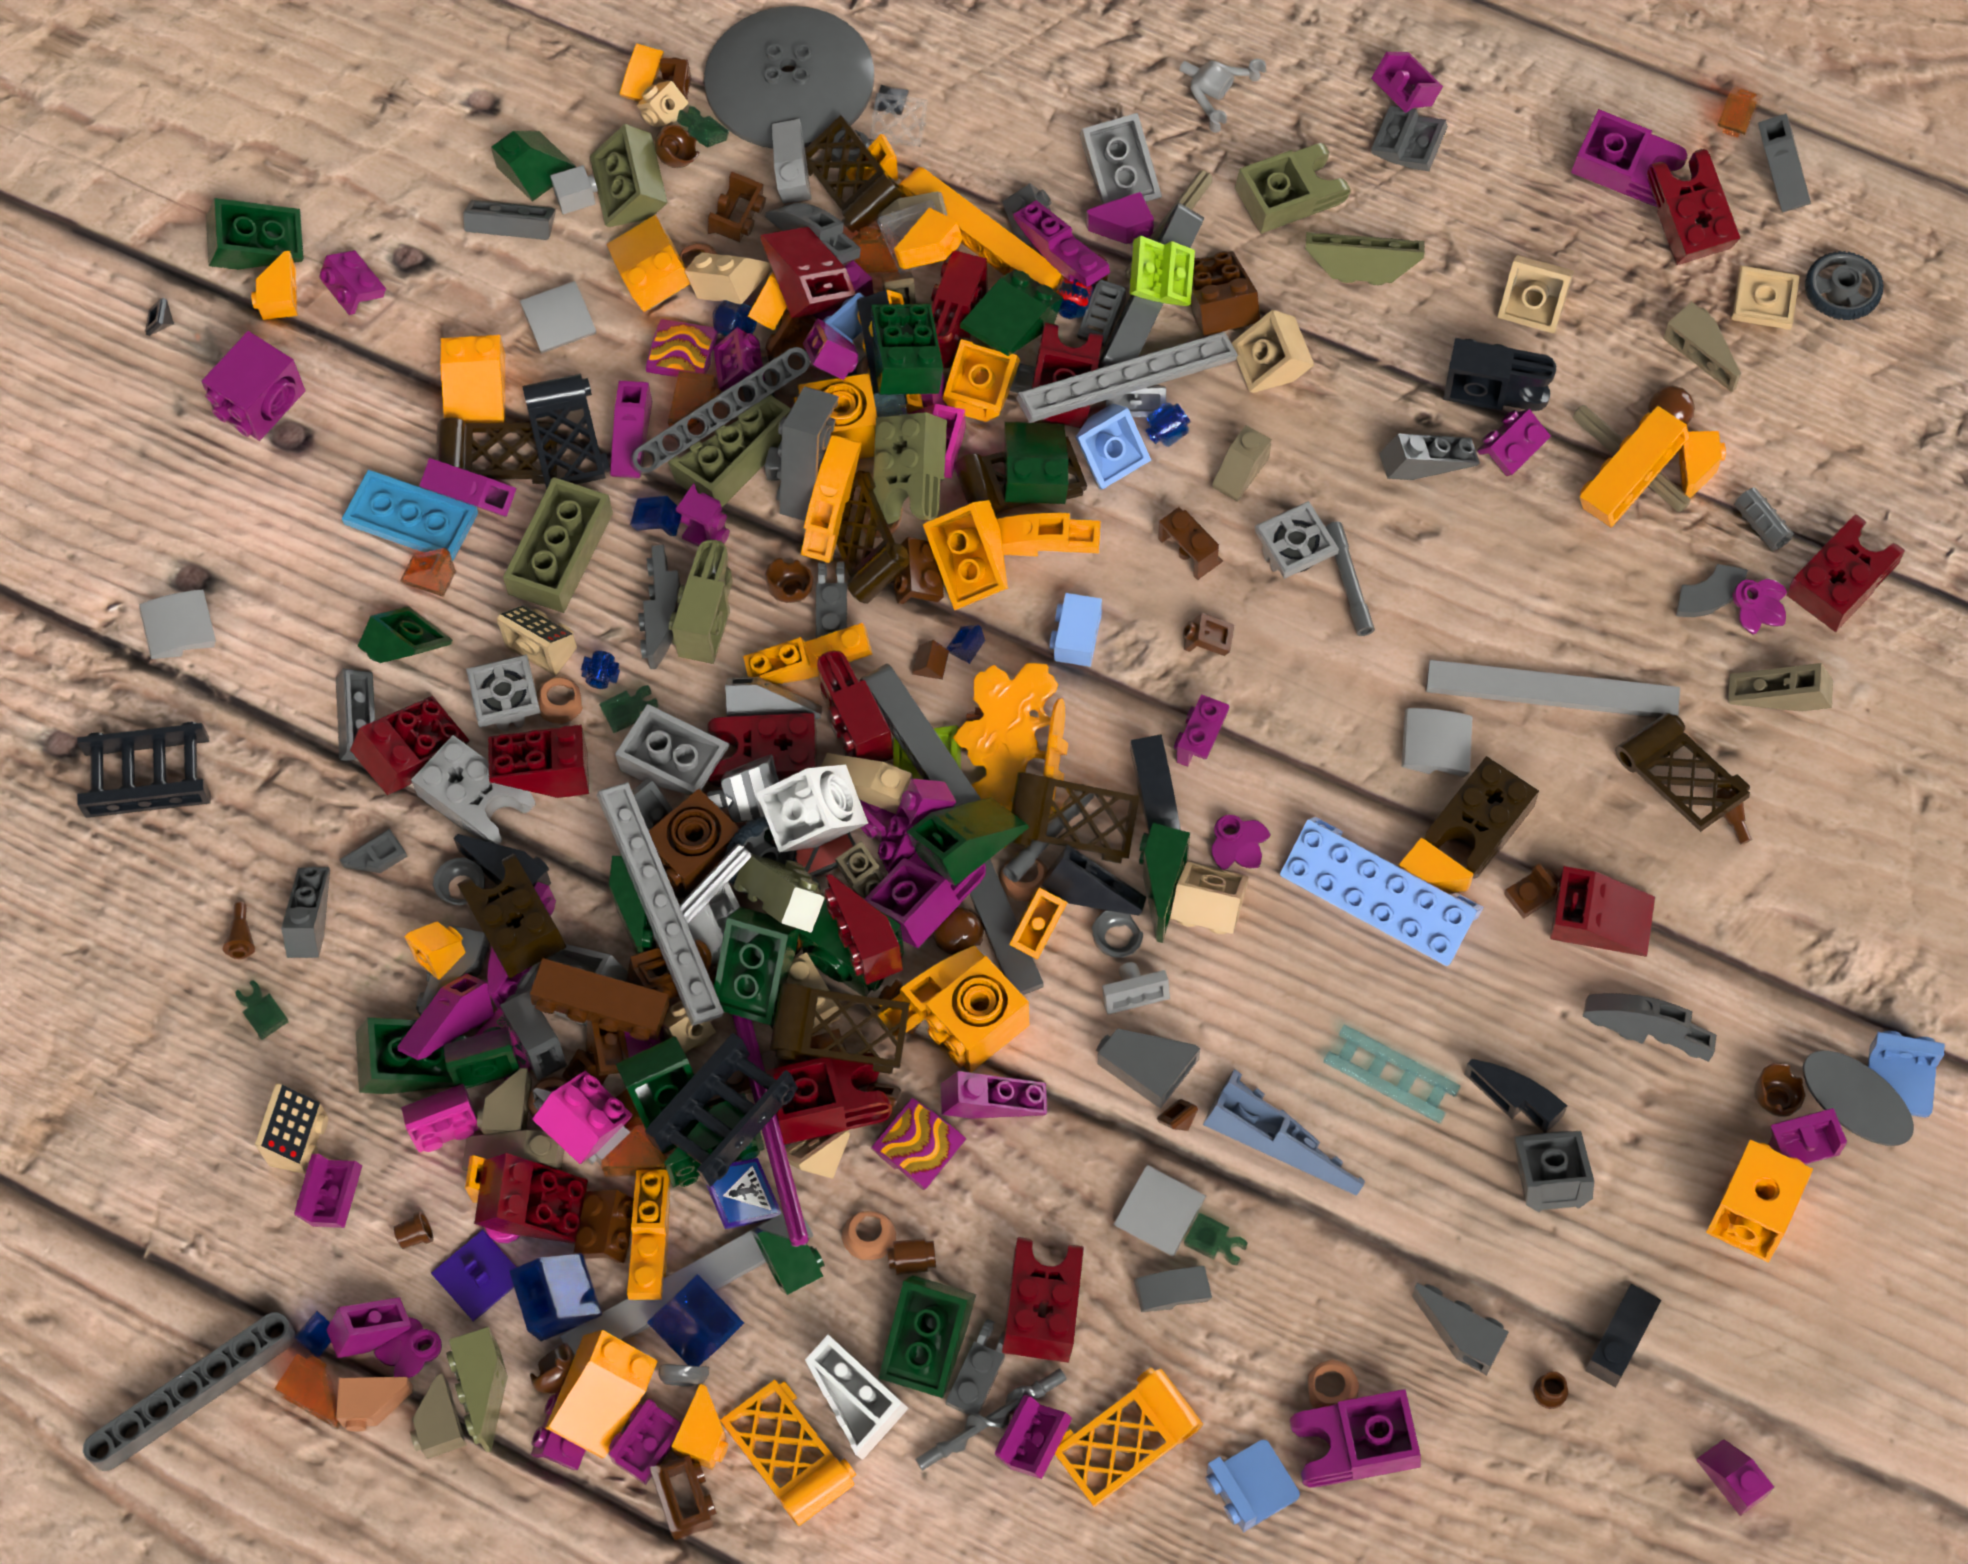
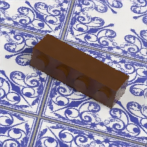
(599, 1000)

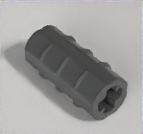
(1764, 519)

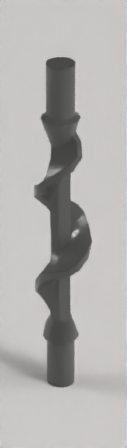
(999, 1418)

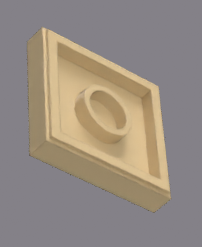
(1765, 297)

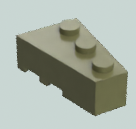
(784, 888)

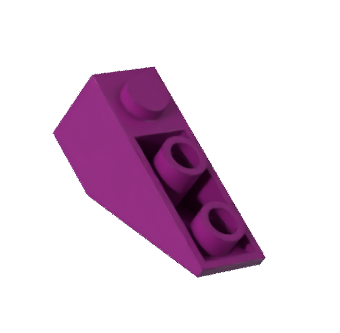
(630, 426)
(468, 487)
(916, 803)
(451, 1013)
(991, 1096)

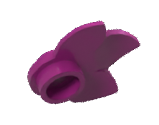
(1764, 605)
(1240, 847)
(405, 1350)

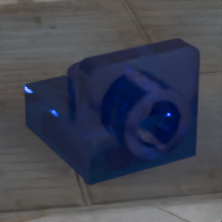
(656, 514)

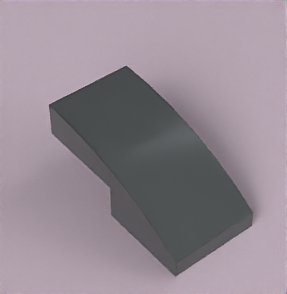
(1172, 1288)

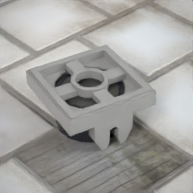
(1297, 542)
(504, 693)

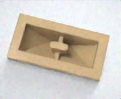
(818, 1154)

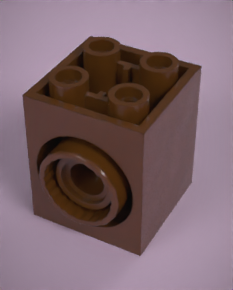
(692, 841)

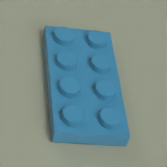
(409, 514)

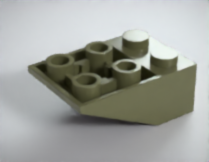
(482, 1383)

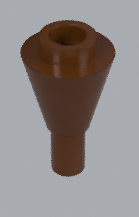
(1736, 816)
(239, 938)

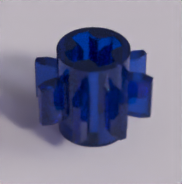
(600, 669)

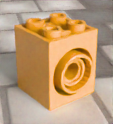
(855, 409)
(977, 1015)
(1759, 1200)

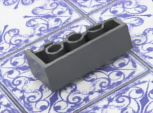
(802, 449)

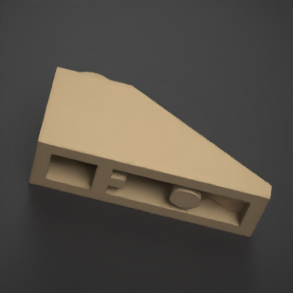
(874, 780)

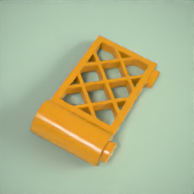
(1165, 1410)
(819, 1481)

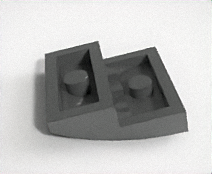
(1409, 138)

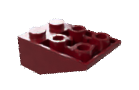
(807, 272)
(403, 742)
(541, 761)
(1601, 913)
(864, 931)
(529, 1199)

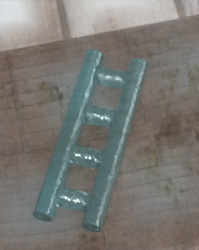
(1400, 1092)

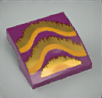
(681, 348)
(918, 1143)

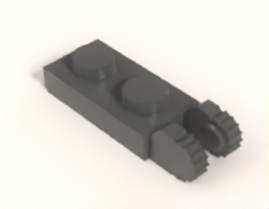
(831, 601)
(977, 1373)

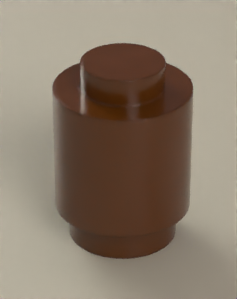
(912, 1256)

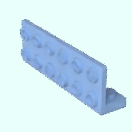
(1379, 892)

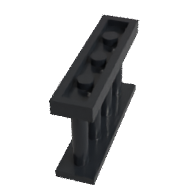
(143, 798)
(700, 1089)

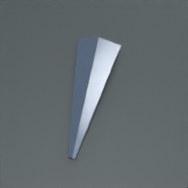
(1257, 1124)

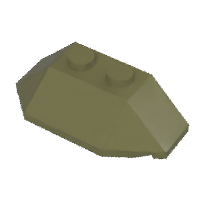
(1364, 257)

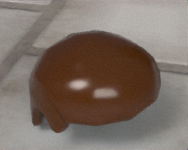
(675, 146)
(1674, 401)
(788, 581)
(959, 931)
(1779, 1090)
(553, 1370)

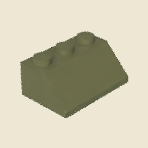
(628, 177)

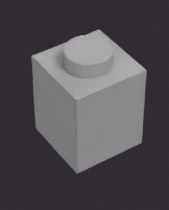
(574, 189)

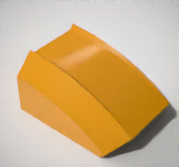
(980, 380)

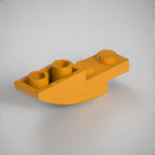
(829, 498)
(1048, 532)
(798, 659)
(927, 986)
(649, 1235)

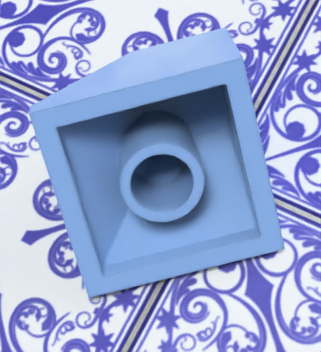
(1112, 445)

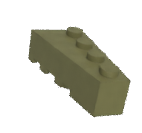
(733, 454)

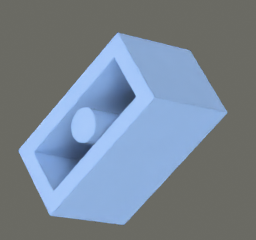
(1077, 629)

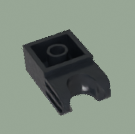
(1498, 376)

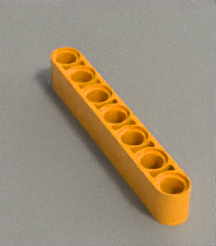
(982, 233)

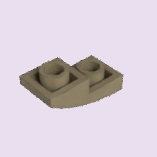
(860, 869)

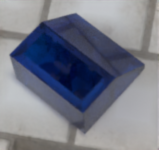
(555, 1294)
(695, 1322)

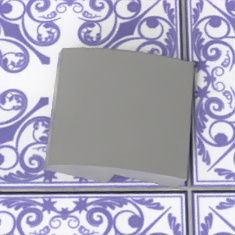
(558, 317)
(177, 624)
(1437, 741)
(1160, 1210)

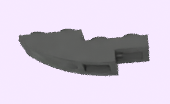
(823, 224)
(659, 608)
(1642, 1016)

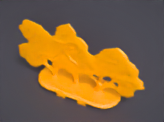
(1005, 734)

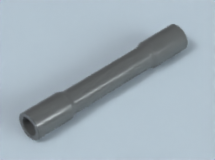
(1358, 608)
(1026, 857)

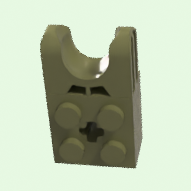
(1288, 188)
(909, 464)
(703, 604)

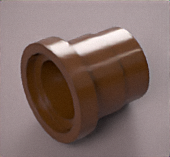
(414, 1231)
(1546, 1399)

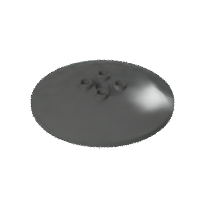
(752, 91)

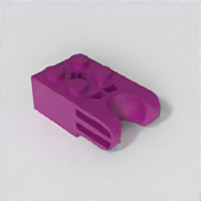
(1619, 156)
(920, 897)
(1352, 1440)

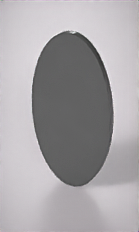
(1859, 1097)

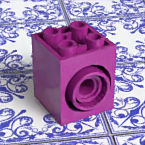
(253, 386)

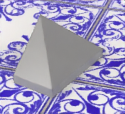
(1141, 401)

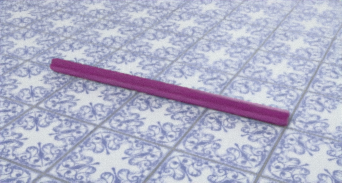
(774, 1144)

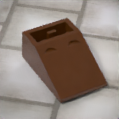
(1222, 294)

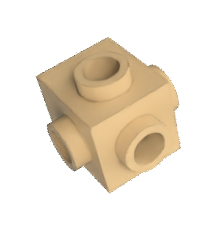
(661, 104)
(678, 1024)

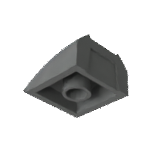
(1554, 1170)

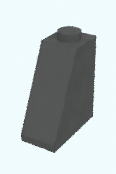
(533, 1035)
(1147, 1062)

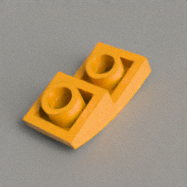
(641, 71)

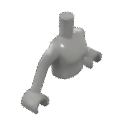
(1215, 81)

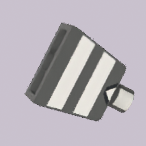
(741, 789)

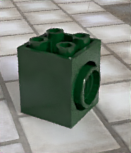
(832, 958)

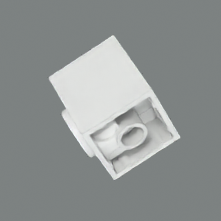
(812, 808)

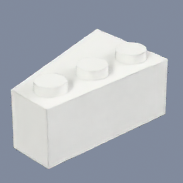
(857, 1398)

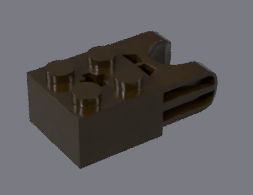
(1484, 813)
(514, 919)

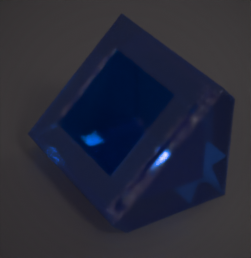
(967, 642)
(314, 1335)

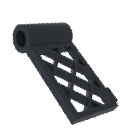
(557, 398)

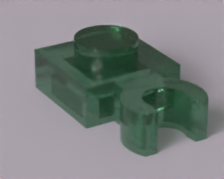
(705, 130)
(624, 710)
(263, 1012)
(1210, 1237)

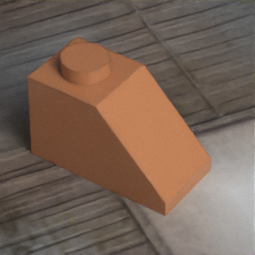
(369, 1400)

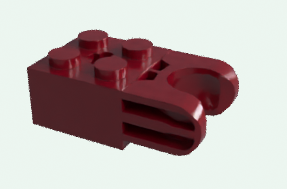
(1690, 202)
(960, 290)
(1061, 362)
(1842, 575)
(853, 710)
(764, 736)
(830, 1099)
(1042, 1304)

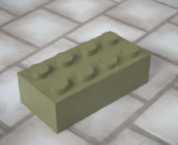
(558, 545)

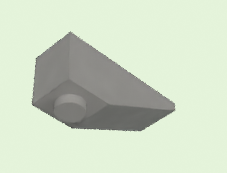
(790, 162)

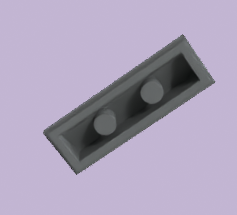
(509, 219)
(354, 707)

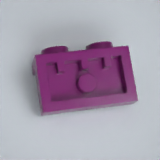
(736, 358)

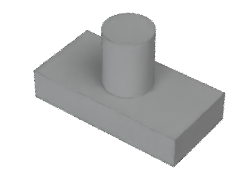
(1135, 989)

